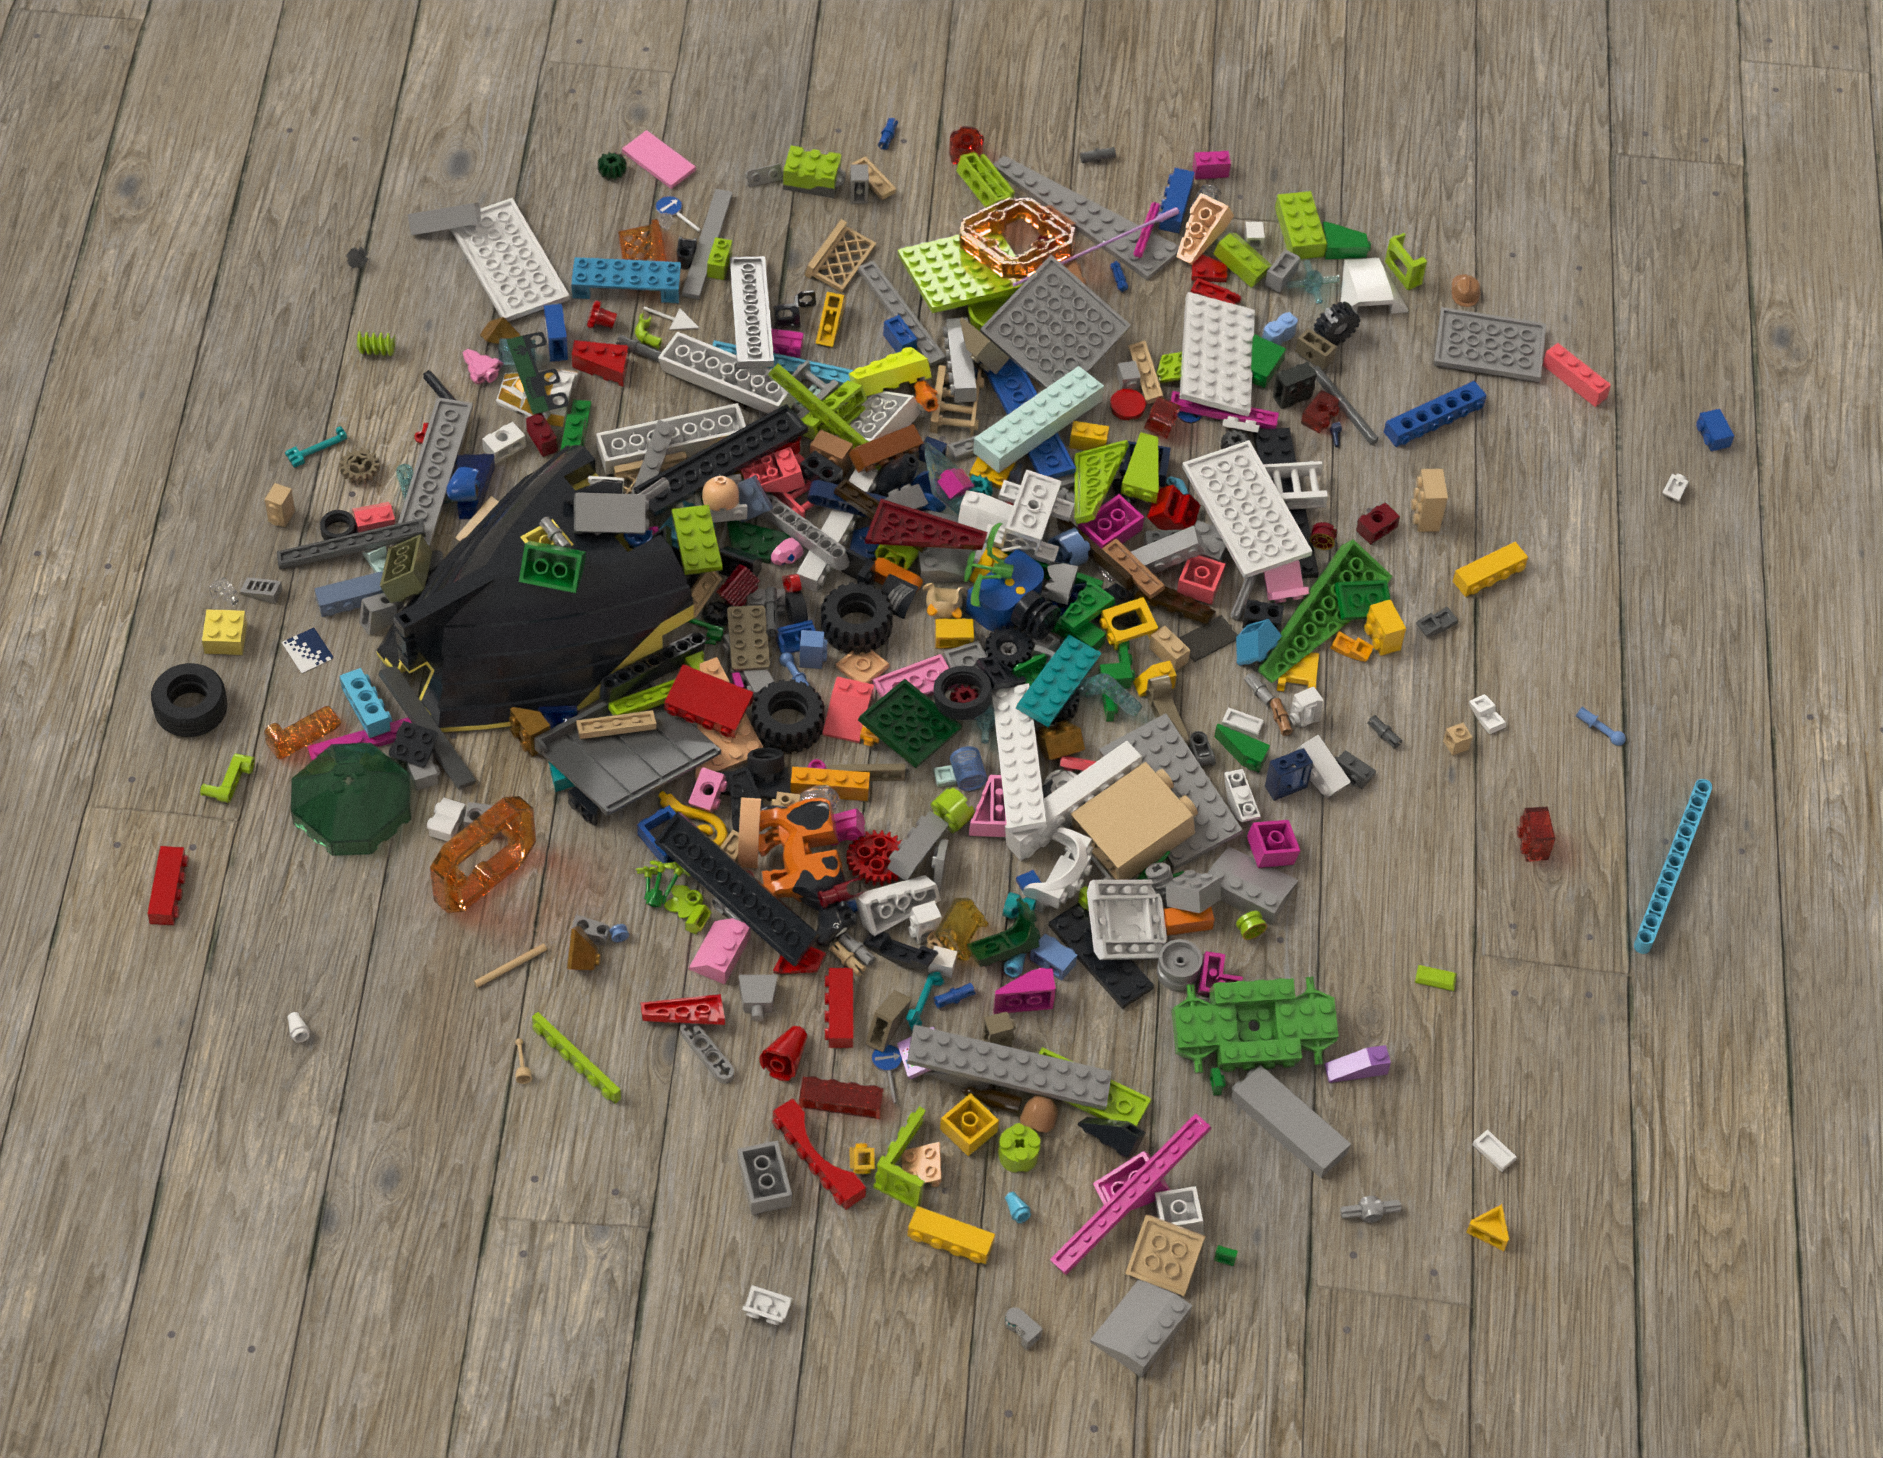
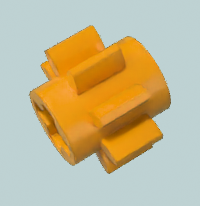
(868, 737)

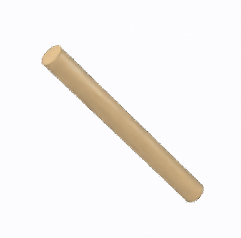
(510, 965)

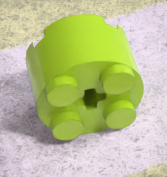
(900, 555)
(953, 809)
(1019, 1148)

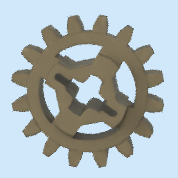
(359, 466)

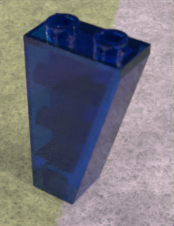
(486, 465)

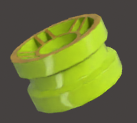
(1251, 925)

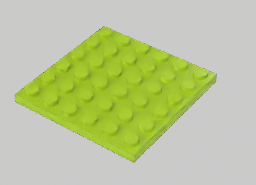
(951, 276)

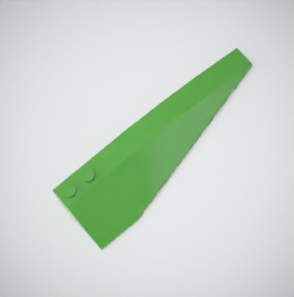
(1319, 611)

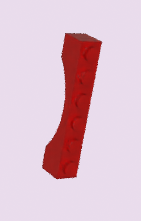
(843, 1184)

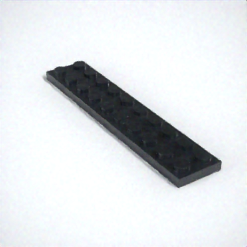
(1276, 447)
(725, 457)
(736, 888)

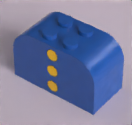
(1001, 595)

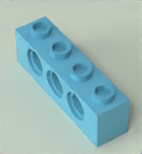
(365, 702)

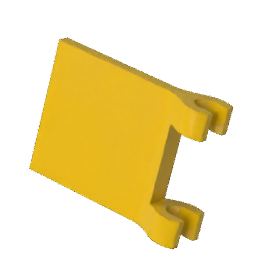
(1301, 673)

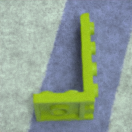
(893, 1179)

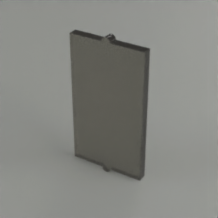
(1209, 638)

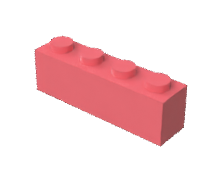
(1576, 374)

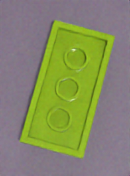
(696, 539)

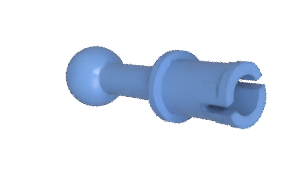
(787, 660)
(1617, 737)

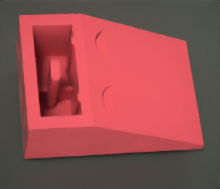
(776, 471)

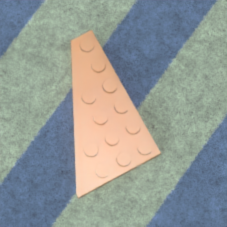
(733, 750)

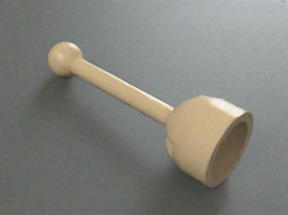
(523, 1074)

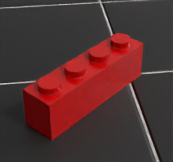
(167, 885)
(840, 1007)

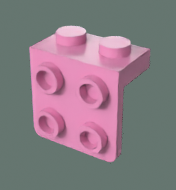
(1285, 582)

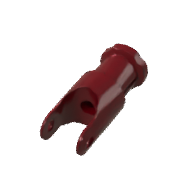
(837, 894)

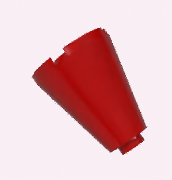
(784, 1054)

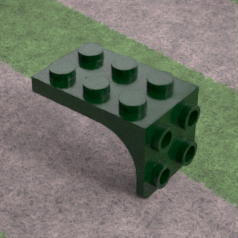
(1016, 940)

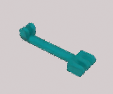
(297, 457)
(913, 1015)

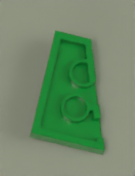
(1087, 606)

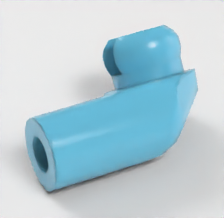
(1178, 483)

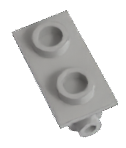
(764, 175)

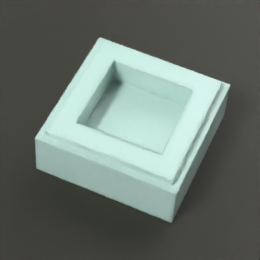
(944, 776)

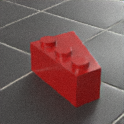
(601, 359)

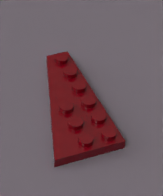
(910, 527)

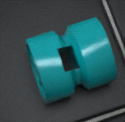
(1011, 909)

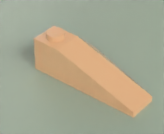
(1205, 225)

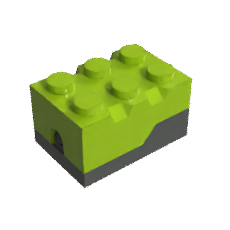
(813, 172)

